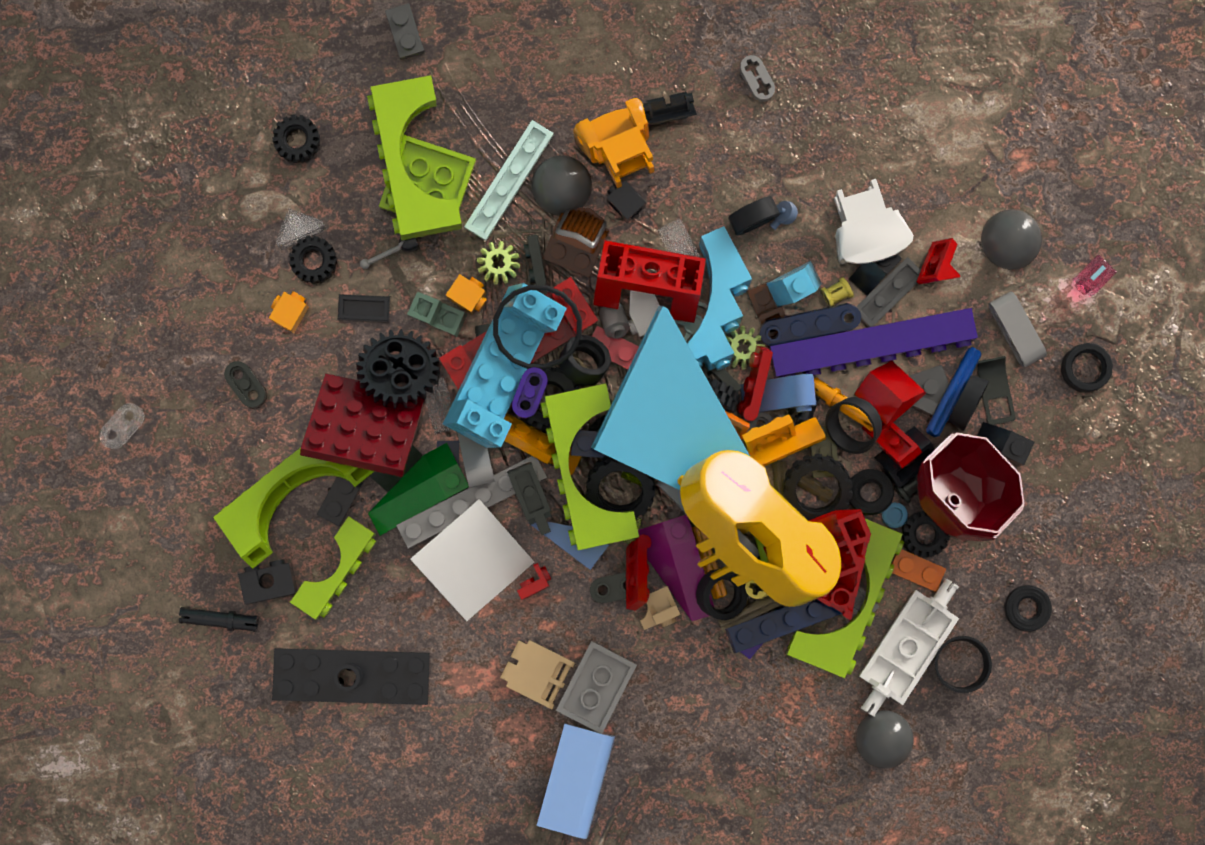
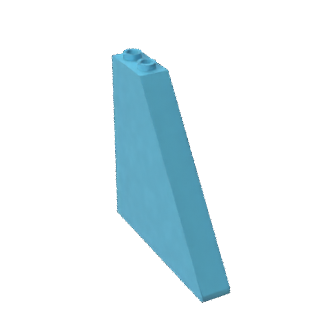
(665, 409)

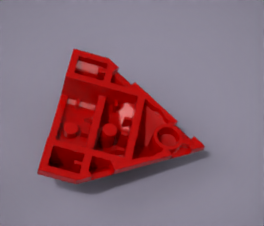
(852, 538)

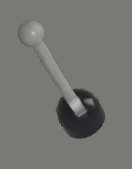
(407, 246)

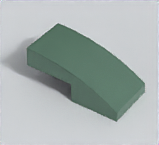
(437, 314)

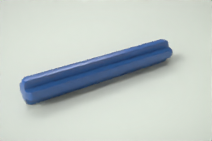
(953, 392)

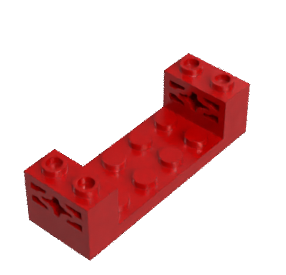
(460, 358)

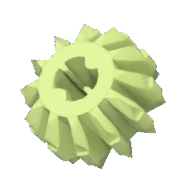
(488, 264)
(745, 338)

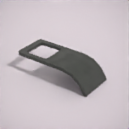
(995, 372)

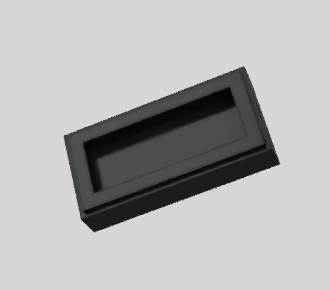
(364, 308)

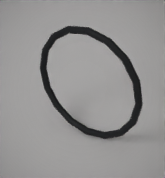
(554, 291)

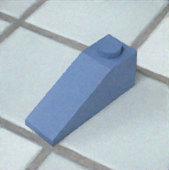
(560, 537)

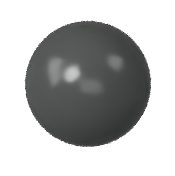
(884, 739)

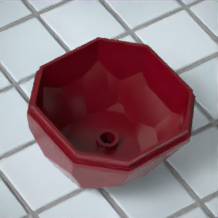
(970, 488)

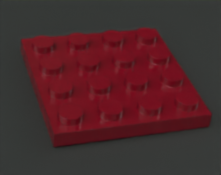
(359, 432)

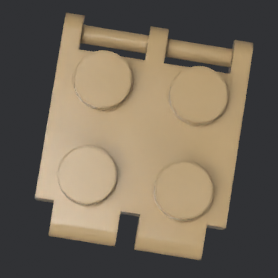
(536, 672)

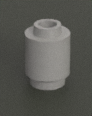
(614, 322)

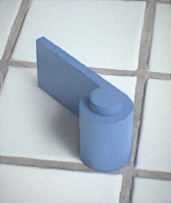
(788, 392)

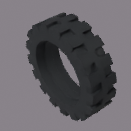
(814, 463)
(611, 465)

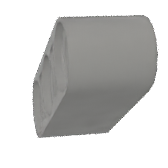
(1017, 329)
(476, 462)

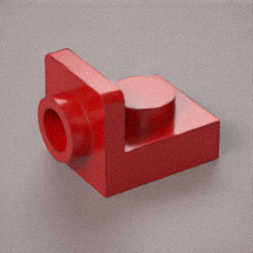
(531, 586)

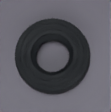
(885, 498)
(1012, 612)

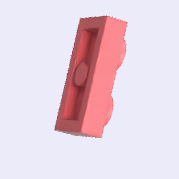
(620, 350)

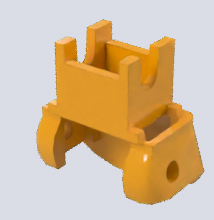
(617, 140)

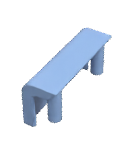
(575, 781)

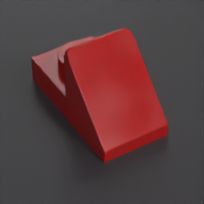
(937, 262)

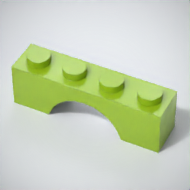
(353, 541)

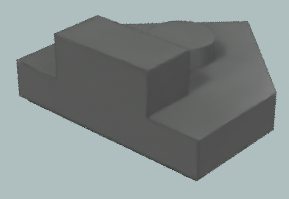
(935, 384)

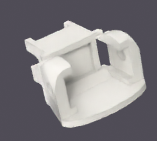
(869, 228)

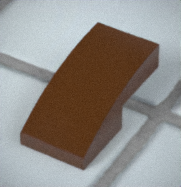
(764, 305)

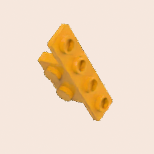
(781, 439)
(534, 442)

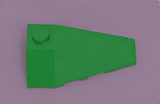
(422, 487)

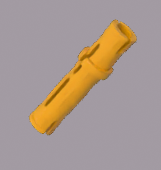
(833, 396)

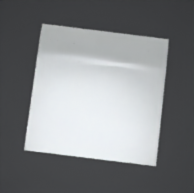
(472, 560)

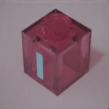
(1093, 276)

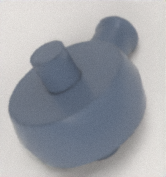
(788, 214)

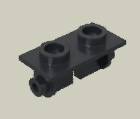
(680, 107)

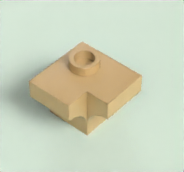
(660, 609)

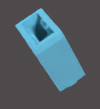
(795, 285)

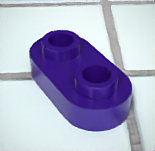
(529, 393)

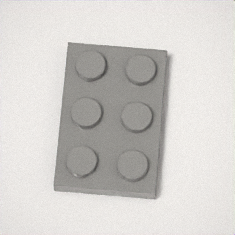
(596, 687)

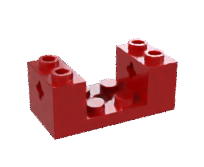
(626, 266)

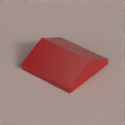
(889, 391)

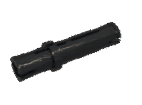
(219, 619)

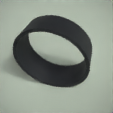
(968, 402)
(840, 437)
(986, 669)

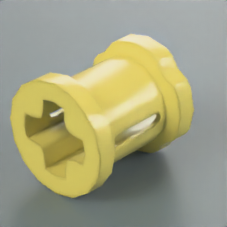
(837, 292)
(752, 592)

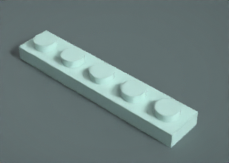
(509, 180)

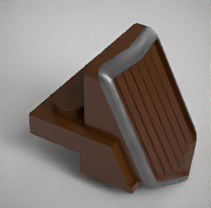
(577, 240)

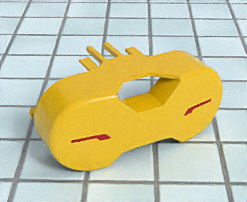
(735, 493)

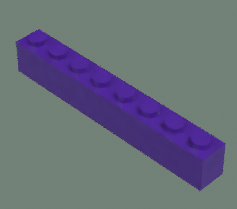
(874, 343)

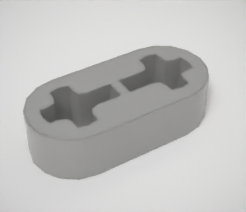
(762, 75)

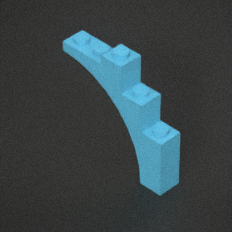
(726, 277)

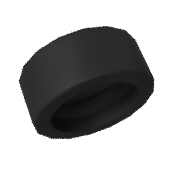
(754, 215)
(1102, 355)
(582, 375)
(733, 609)

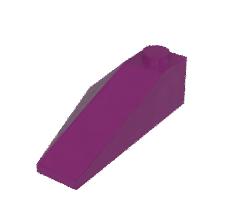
(676, 561)

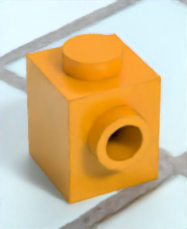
(467, 294)
(288, 310)

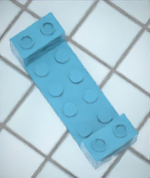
(492, 377)

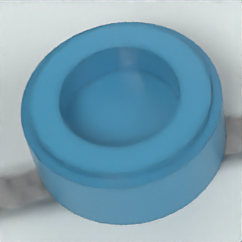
(894, 515)

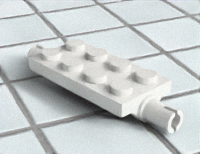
(909, 647)

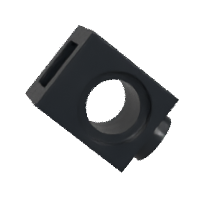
(625, 201)

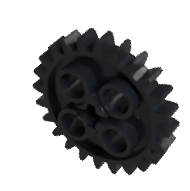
(398, 368)

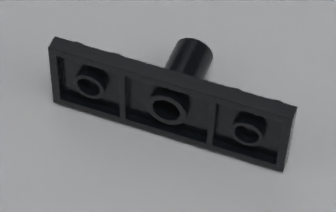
(380, 676)

